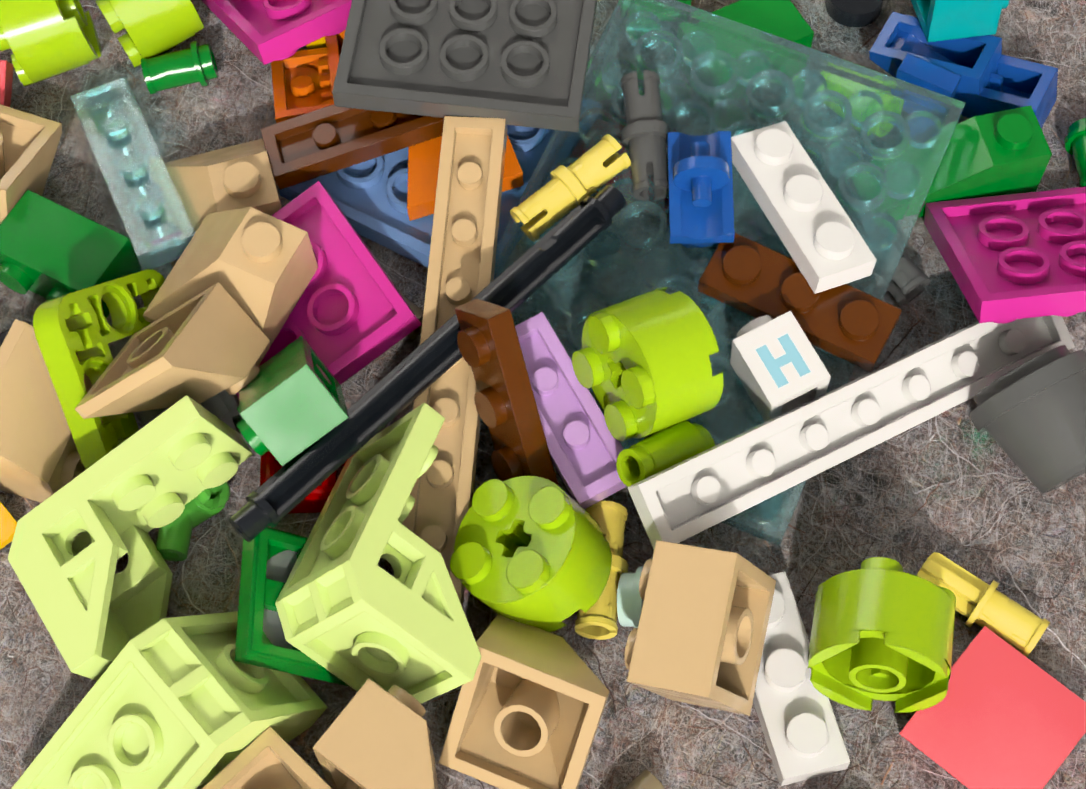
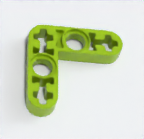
(78, 325)

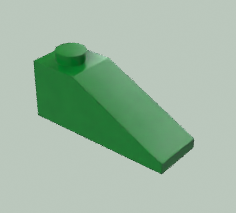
(992, 157)

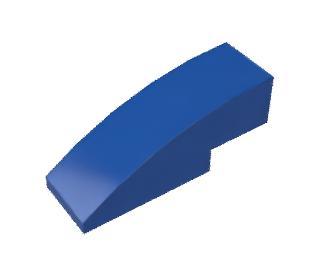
(988, 78)

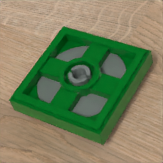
(259, 631)

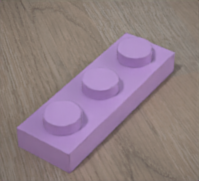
(570, 417)

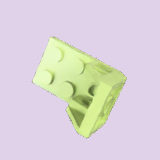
(72, 540)
(353, 611)
(172, 712)

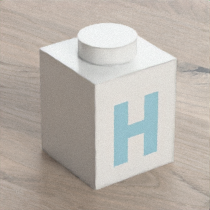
(777, 365)

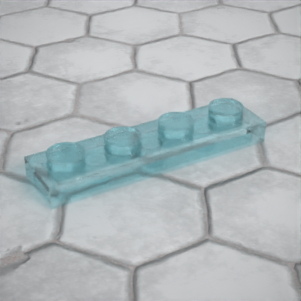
(134, 173)

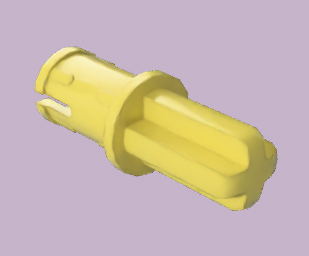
(985, 604)

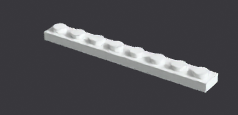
(836, 426)

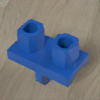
(700, 189)

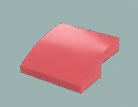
(1000, 720)

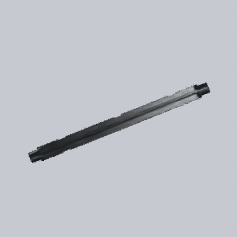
(421, 368)

